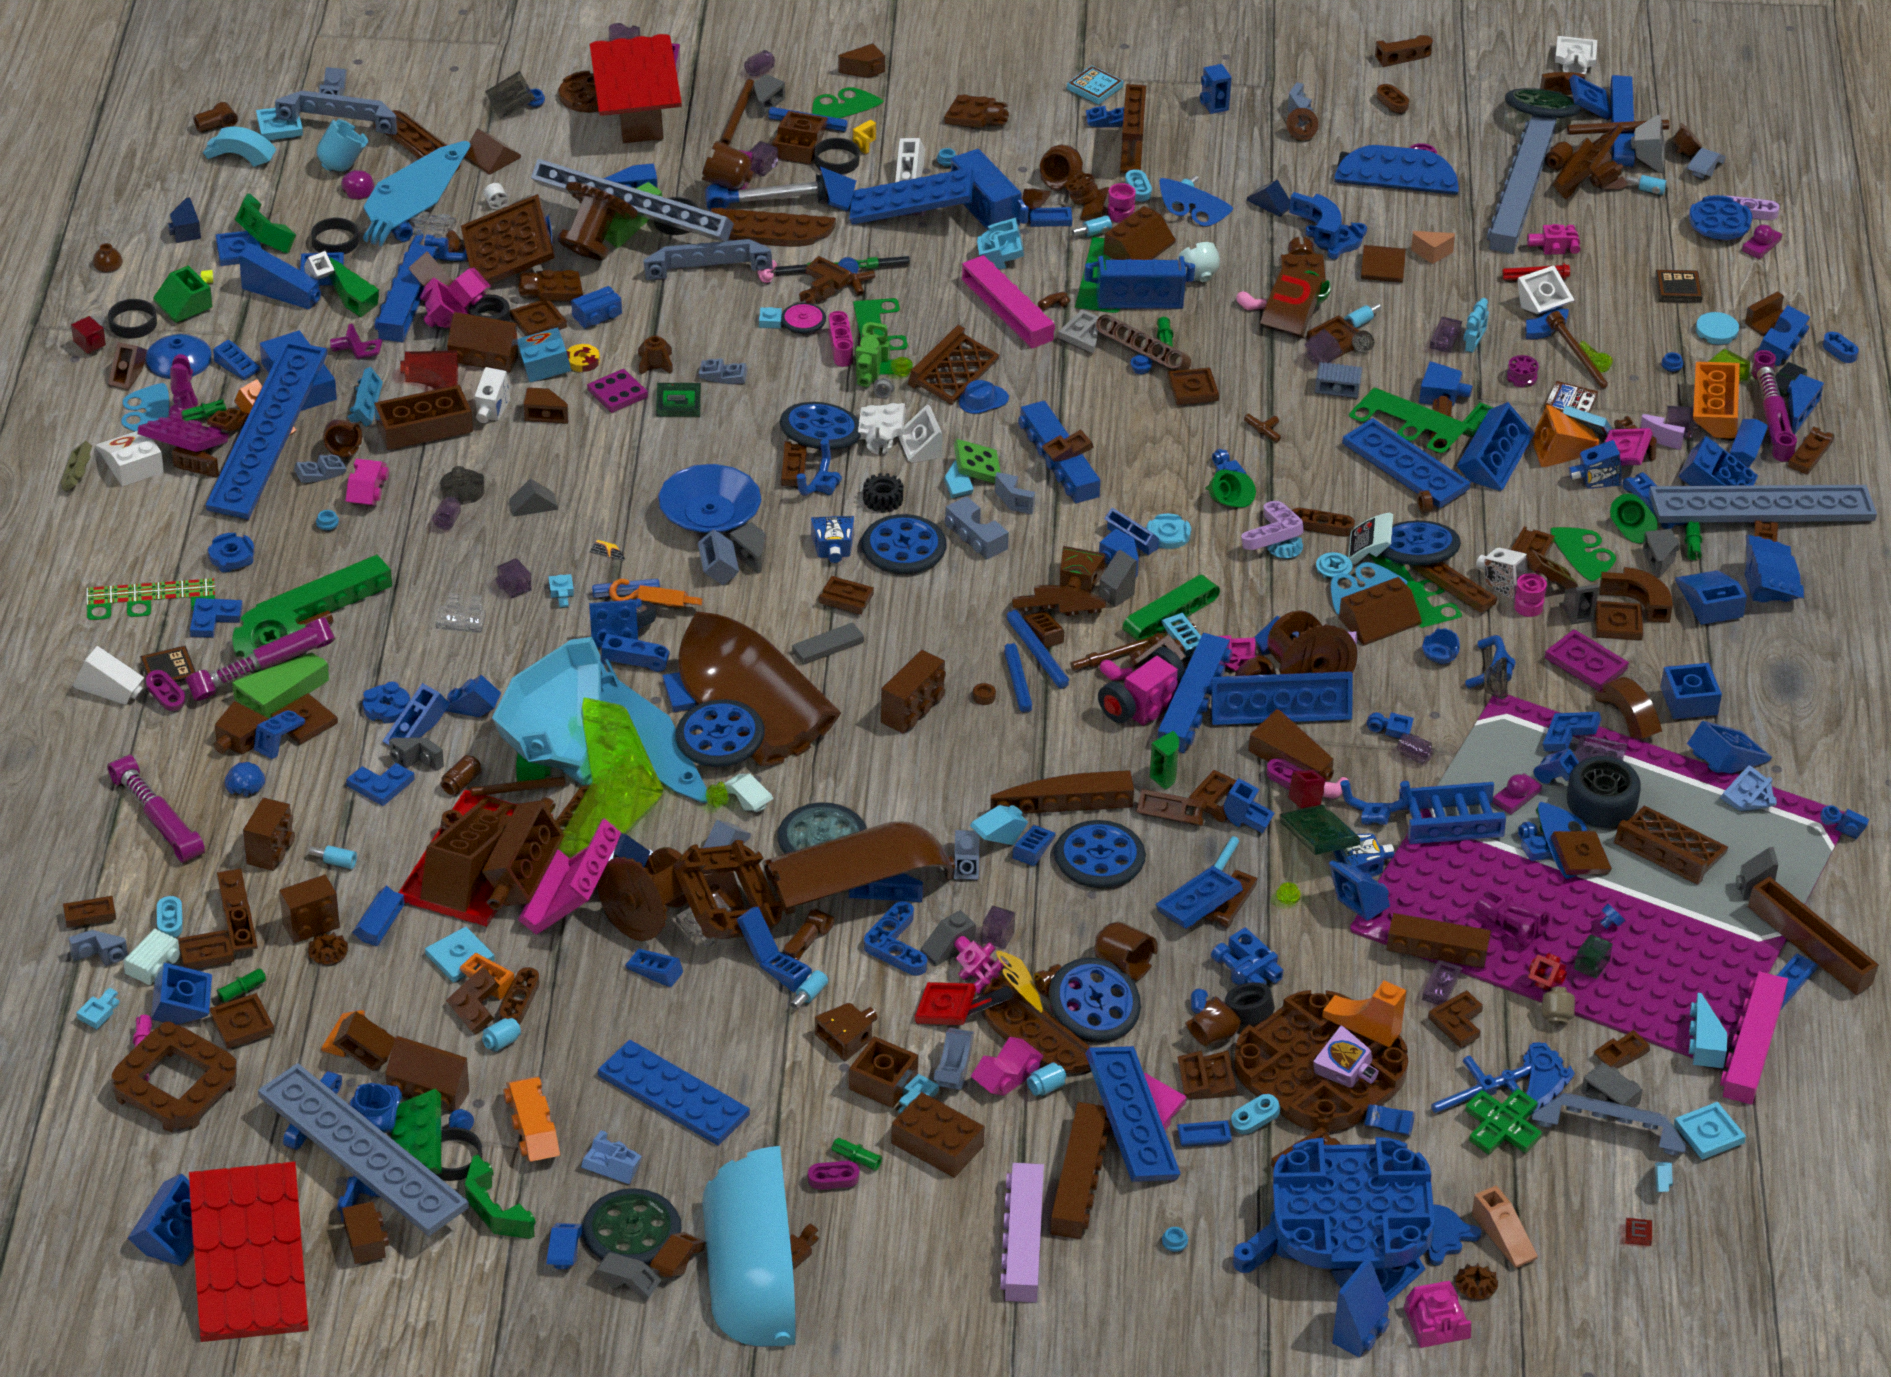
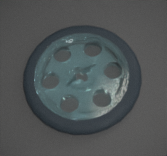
(805, 817)

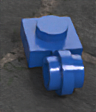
(1222, 462)
(1395, 725)
(1847, 823)
(1533, 845)

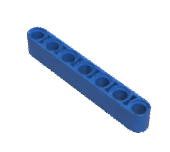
(1622, 111)

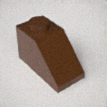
(862, 62)
(126, 365)
(544, 406)

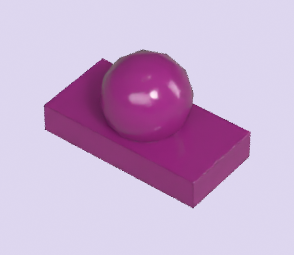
(1763, 241)
(1517, 793)

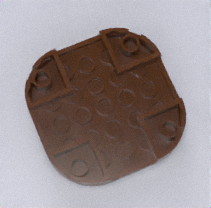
(1279, 1062)

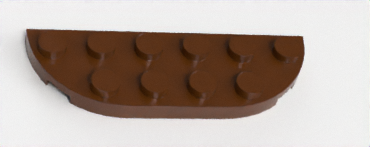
(777, 228)
(1040, 1030)

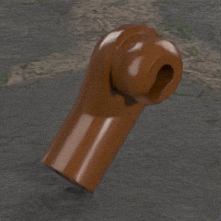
(454, 242)
(1052, 299)

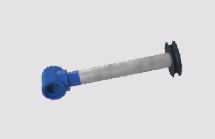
(720, 197)

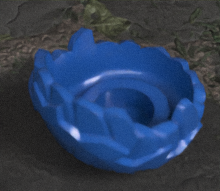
(1441, 646)
(244, 779)

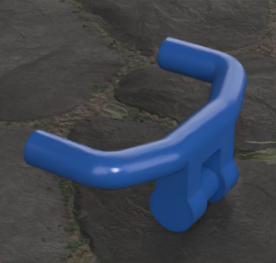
(442, 250)
(824, 480)
(1499, 653)
(1376, 812)

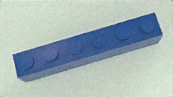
(403, 298)
(1074, 473)
(1195, 689)

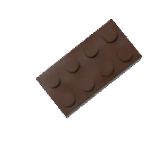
(423, 417)

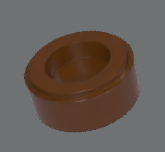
(1425, 501)
(984, 694)

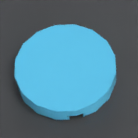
(1717, 328)
(1170, 530)

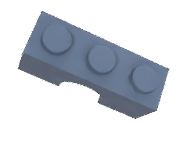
(964, 520)

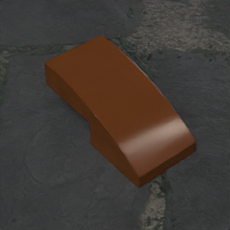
(1558, 81)
(1035, 197)
(1072, 446)
(1623, 1051)

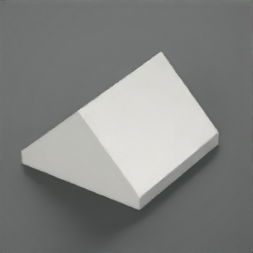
(1543, 291)
(922, 437)

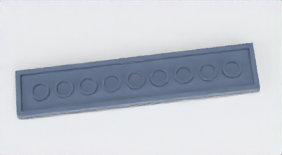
(1762, 503)
(363, 1149)

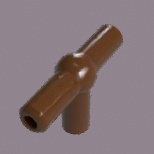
(857, 278)
(1264, 427)

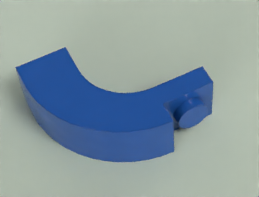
(1322, 212)

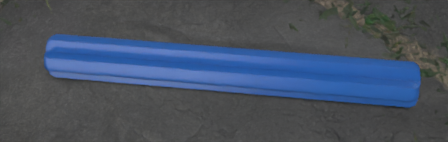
(1038, 649)

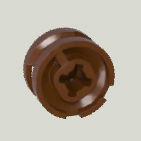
(1082, 189)

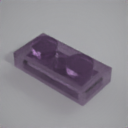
(1446, 334)
(1441, 982)

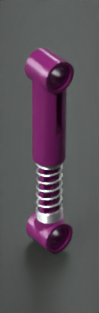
(1774, 407)
(312, 636)
(183, 841)

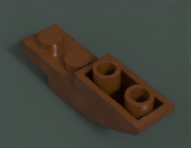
(1069, 599)
(236, 910)

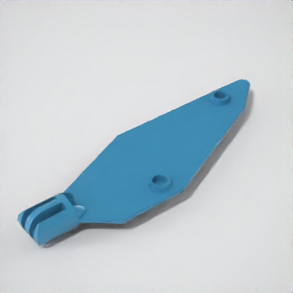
(411, 190)
(657, 736)

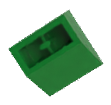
(183, 294)

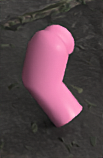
(765, 275)
(1249, 302)
(1333, 790)

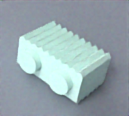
(150, 955)

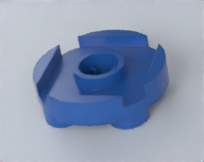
(226, 561)
(375, 700)

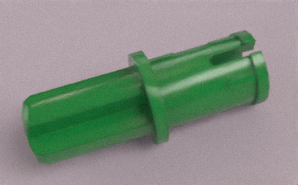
(1164, 331)
(203, 410)
(1693, 540)
(241, 985)
(857, 1153)

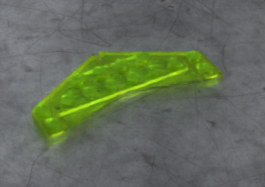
(621, 775)

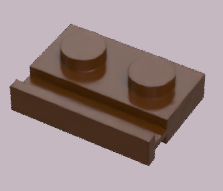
(1533, 540)
(846, 595)
(206, 949)

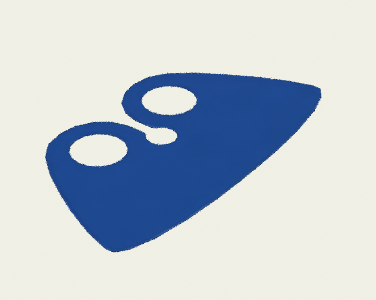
(1180, 192)
(1556, 819)

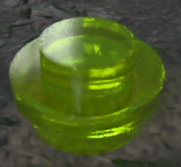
(901, 366)
(1288, 893)

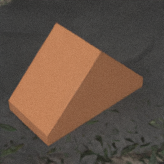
(1432, 245)

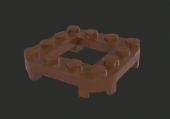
(734, 857)
(174, 1112)

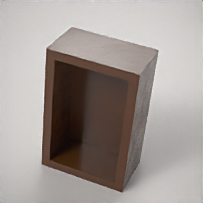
(912, 691)
(937, 1134)

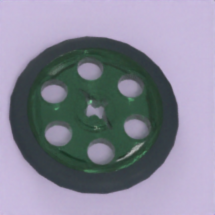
(1542, 103)
(625, 1200)

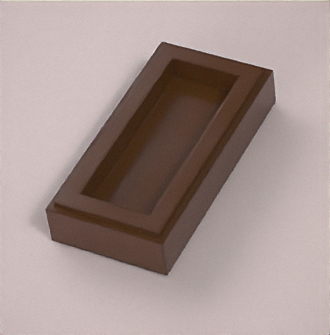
(820, 267)

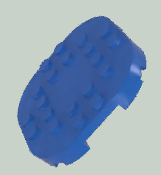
(1353, 1204)

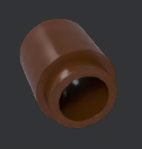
(1559, 155)

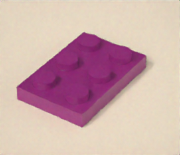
(1586, 659)

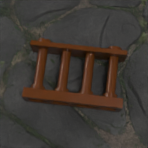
(1133, 127)

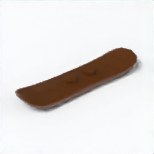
(414, 136)

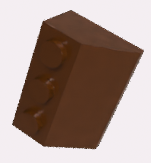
(1139, 236)
(484, 341)
(1380, 611)
(422, 1068)

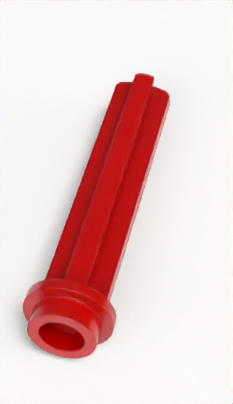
(1515, 273)

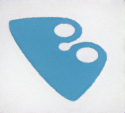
(154, 400)
(1381, 575)

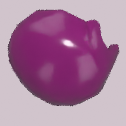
(357, 184)

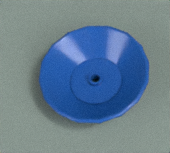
(709, 498)

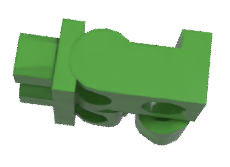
(871, 353)

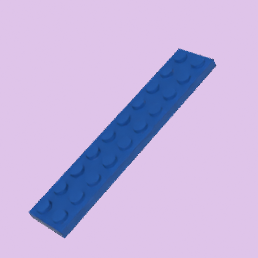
(266, 429)

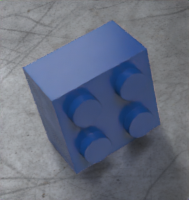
(1690, 690)

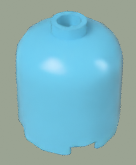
(340, 146)

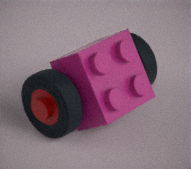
(1145, 691)

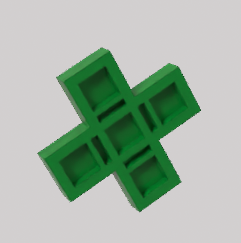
(1503, 1121)

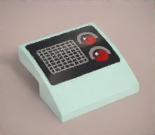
(1370, 537)

